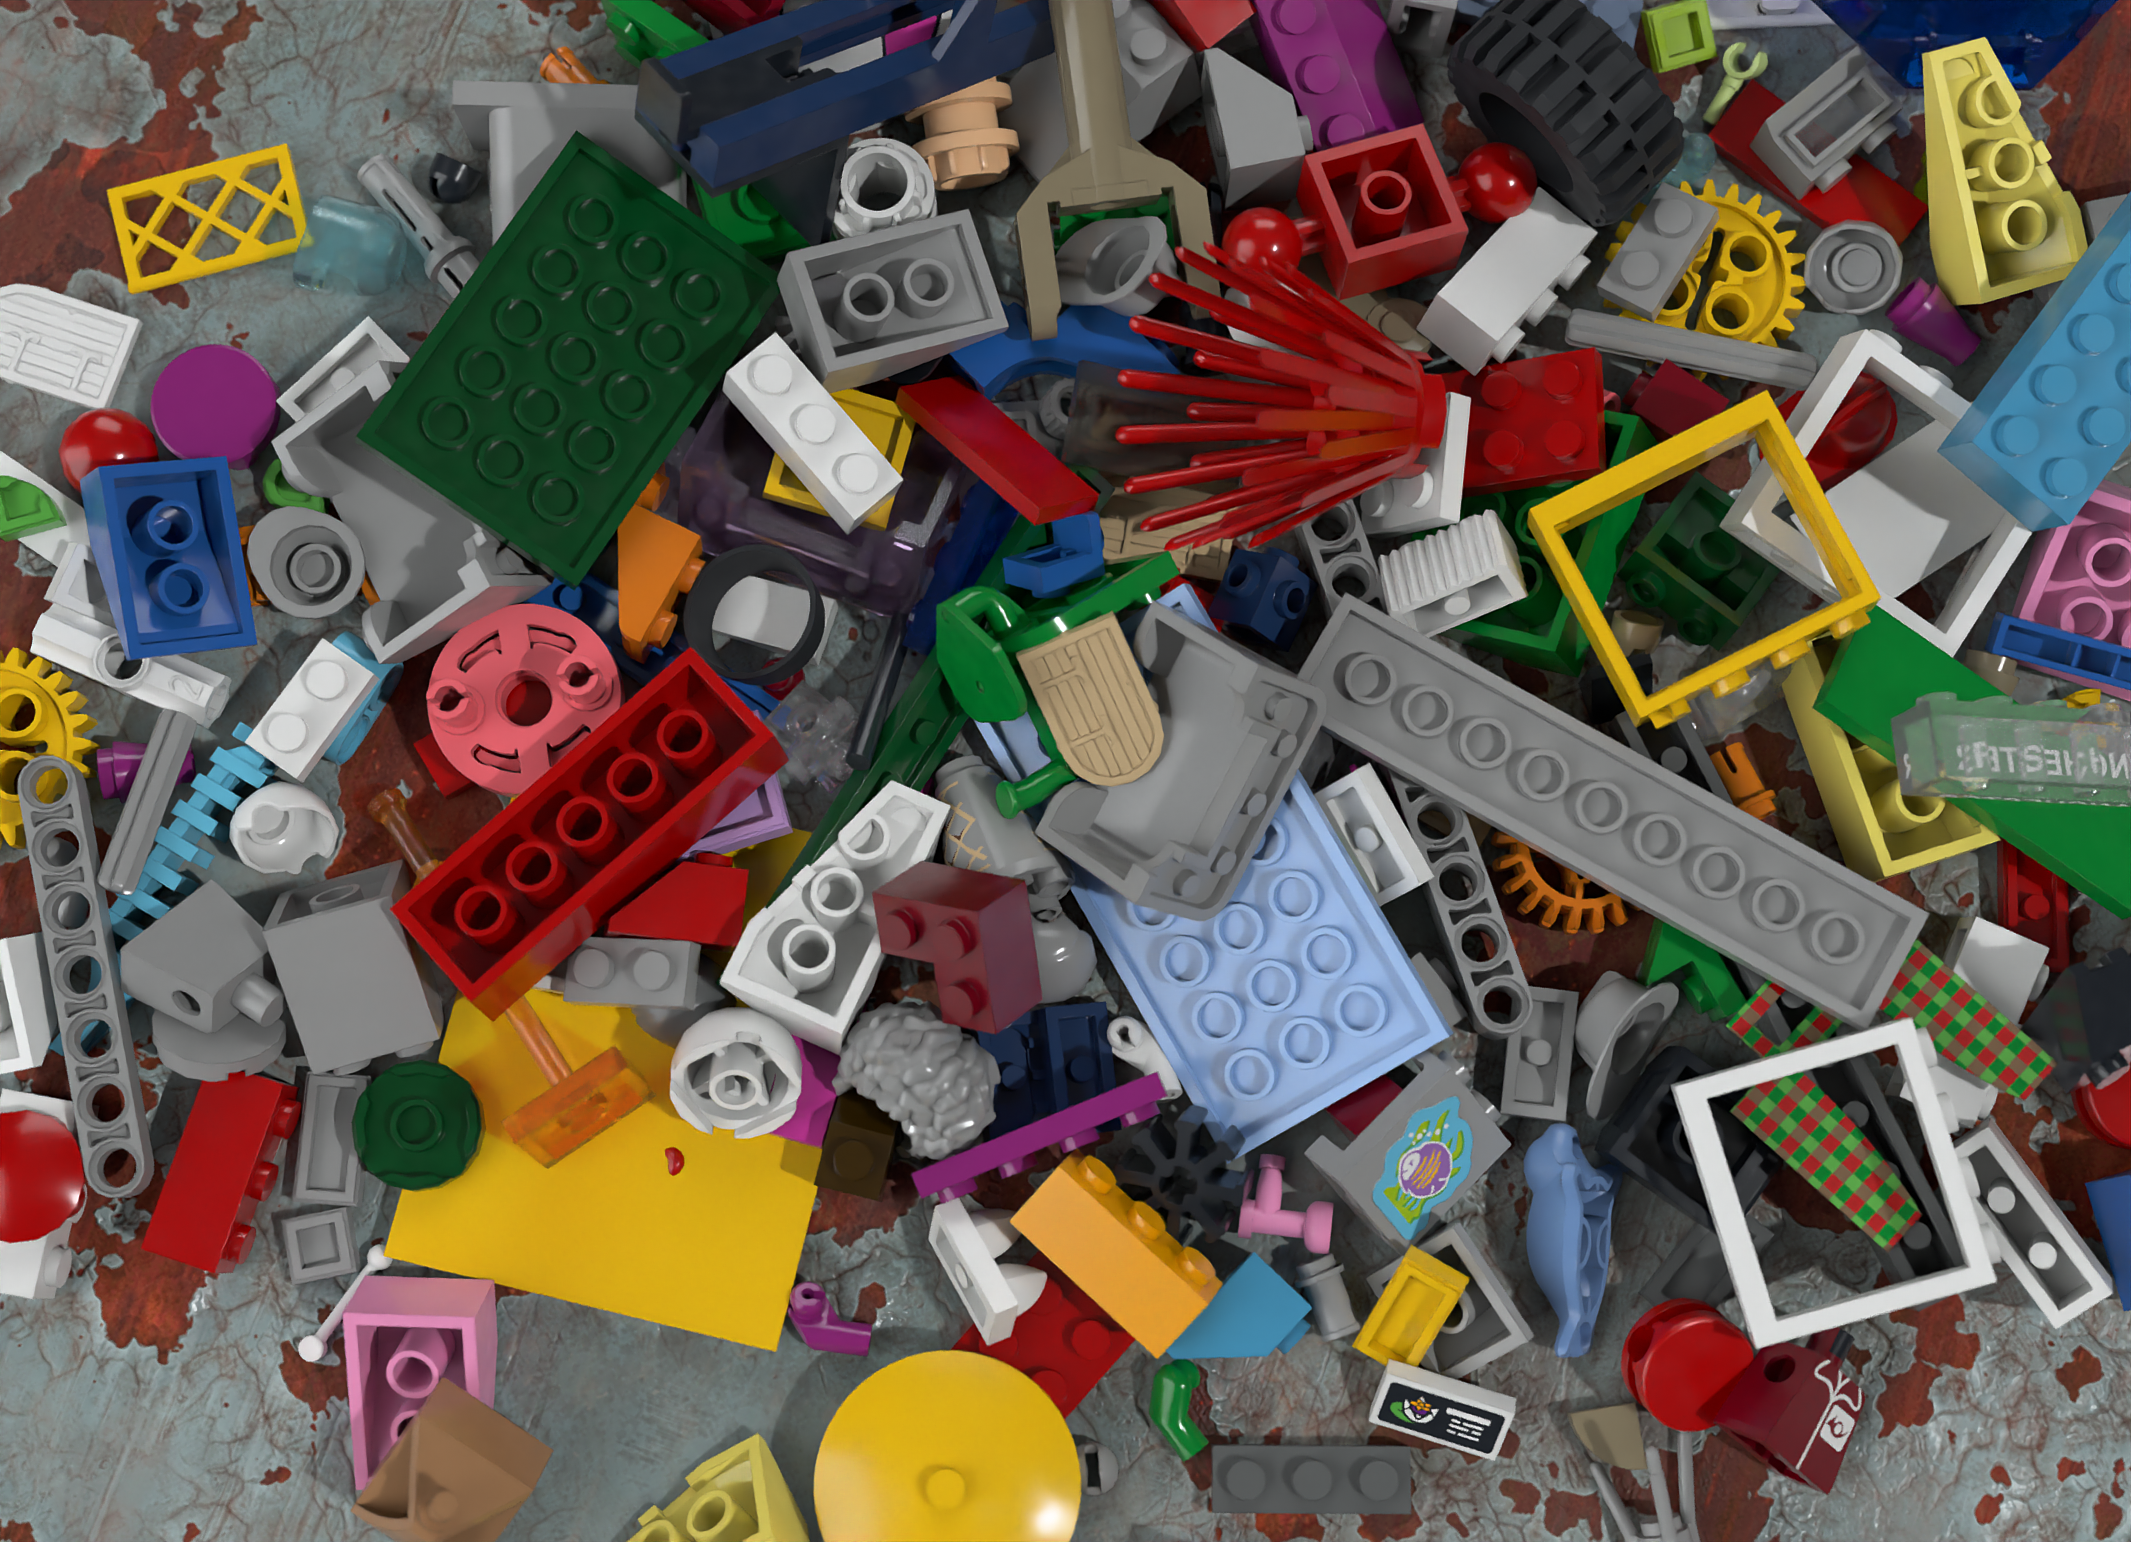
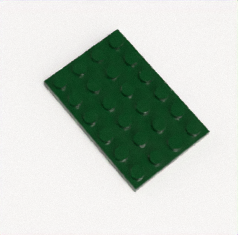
(571, 361)

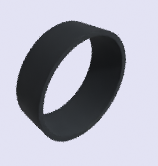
(718, 579)

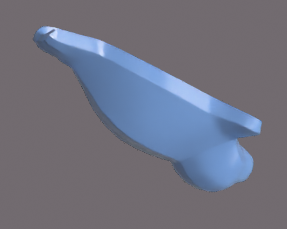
(1569, 1232)

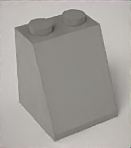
(354, 970)

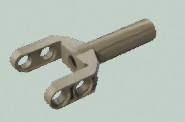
(1101, 165)

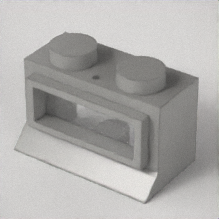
(1827, 125)

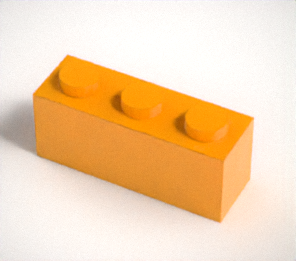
(1118, 1252)

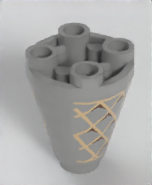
(987, 842)

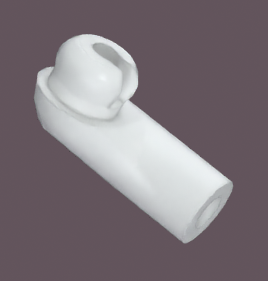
(1136, 1045)

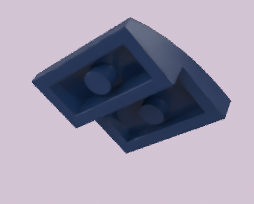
(1049, 1064)

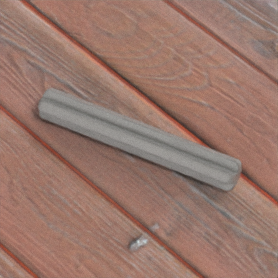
(1690, 349)

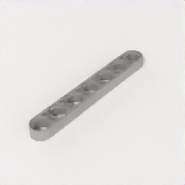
(103, 1003)

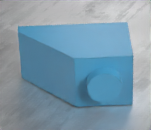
(1246, 1317)

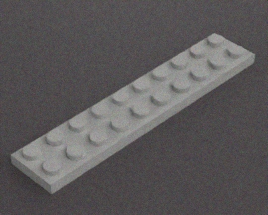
(1611, 814)

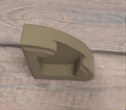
(1611, 1434)

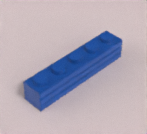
(2060, 650)

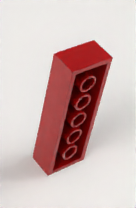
(590, 834)

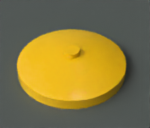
(947, 1455)

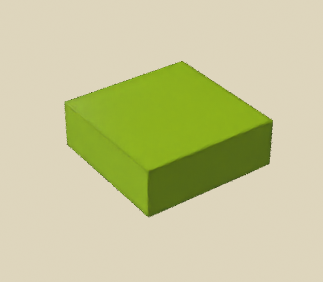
(1678, 34)

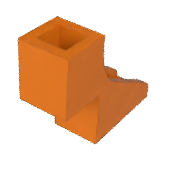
(654, 571)

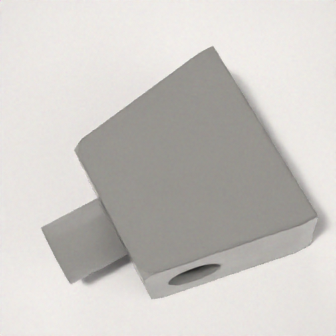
(204, 964)

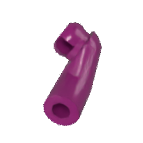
(820, 1325)

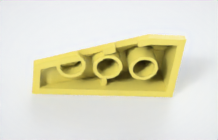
(1991, 195)
(730, 1500)

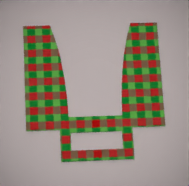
(1823, 1142)

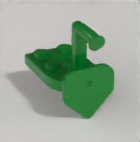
(985, 665)

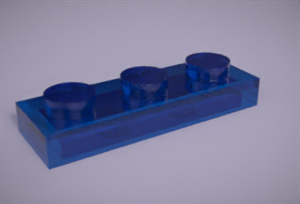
(960, 562)

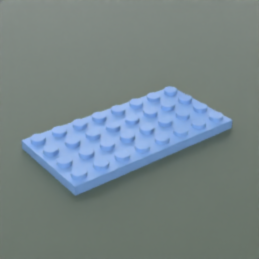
(1279, 993)

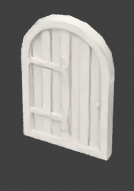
(63, 345)

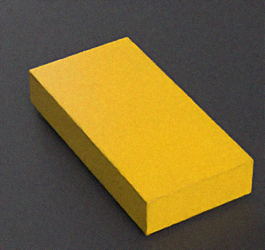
(1411, 1309)

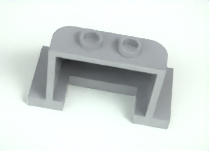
(533, 121)

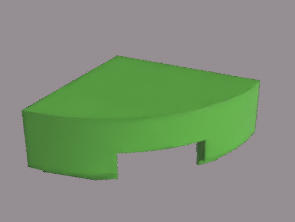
(26, 510)

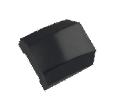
(1652, 1148)

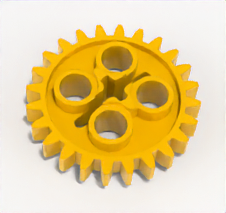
(1756, 298)
(53, 723)

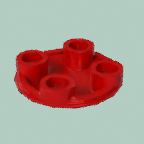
(38, 1175)

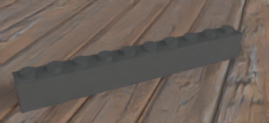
(1848, 1082)

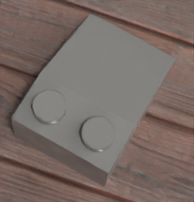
(1157, 80)
(890, 299)

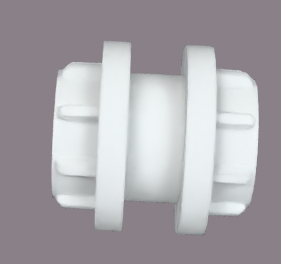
(881, 167)

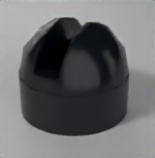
(451, 179)

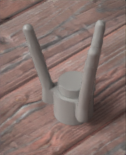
(1665, 1525)

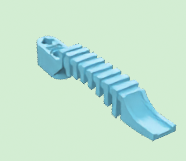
(198, 816)

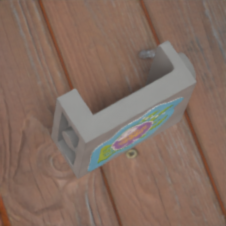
(1415, 1153)

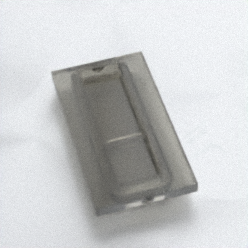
(1103, 406)

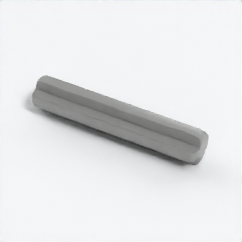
(147, 802)

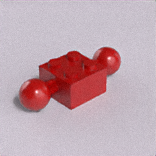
(1385, 210)

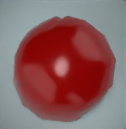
(104, 439)

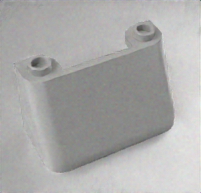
(420, 554)
(1224, 764)

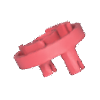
(472, 705)

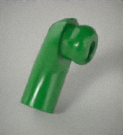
(1170, 1407)

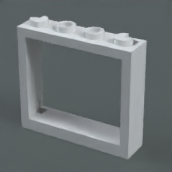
(1792, 552)
(1936, 1121)

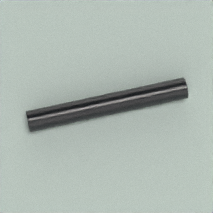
(879, 695)

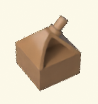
(452, 1473)

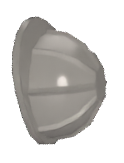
(306, 561)

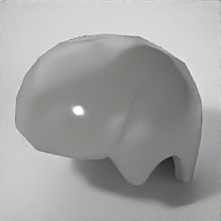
(1853, 267)
(1063, 958)

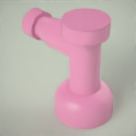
(1266, 1217)

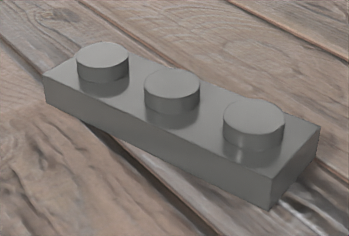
(1310, 1479)

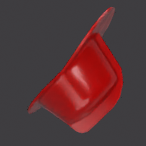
(1854, 433)

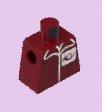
(1797, 1408)

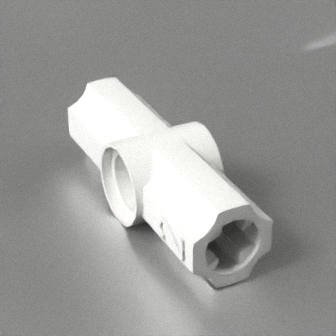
(98, 654)

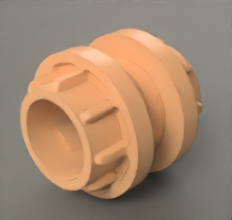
(964, 136)

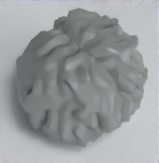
(922, 1076)

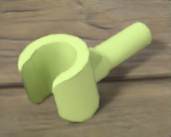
(1733, 80)

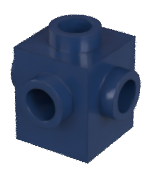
(1263, 598)

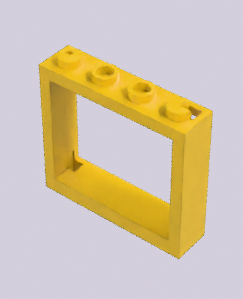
(1748, 420)

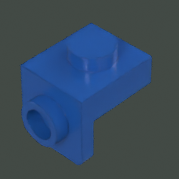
(1068, 561)

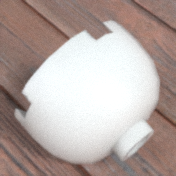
(728, 1069)

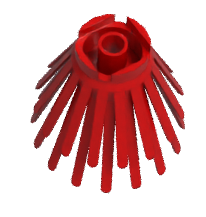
(1357, 405)

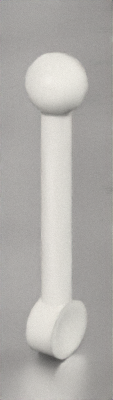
(315, 1346)

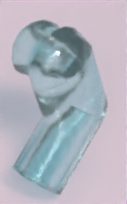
(1696, 161)

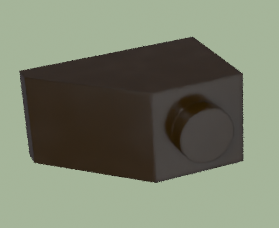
(858, 1148)

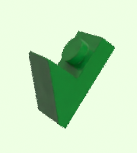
(1707, 980)

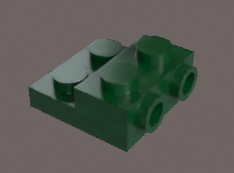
(1697, 567)

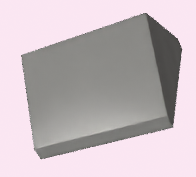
(1483, 1319)

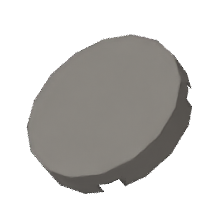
(211, 1056)

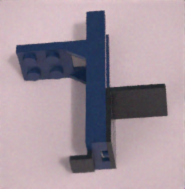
(747, 115)

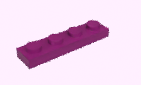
(1016, 1149)

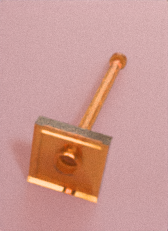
(579, 1101)

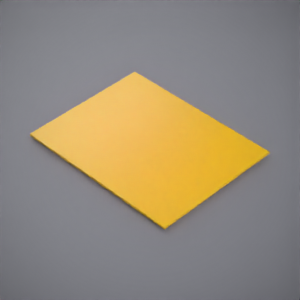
(610, 1220)

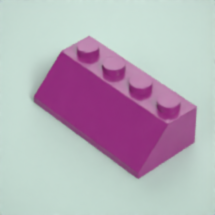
(1336, 67)

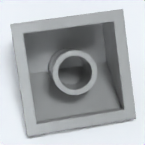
(1251, 133)

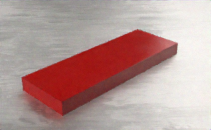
(1859, 195)
(997, 449)

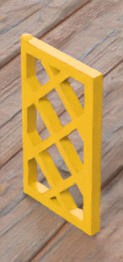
(170, 189)

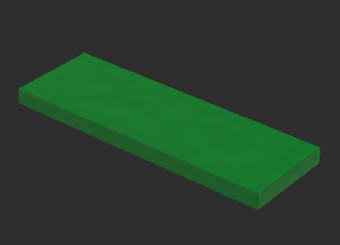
(1882, 675)

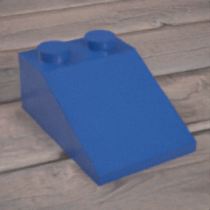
(170, 556)

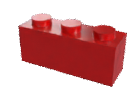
(222, 1171)

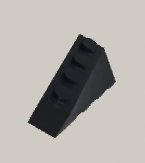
(2087, 1022)

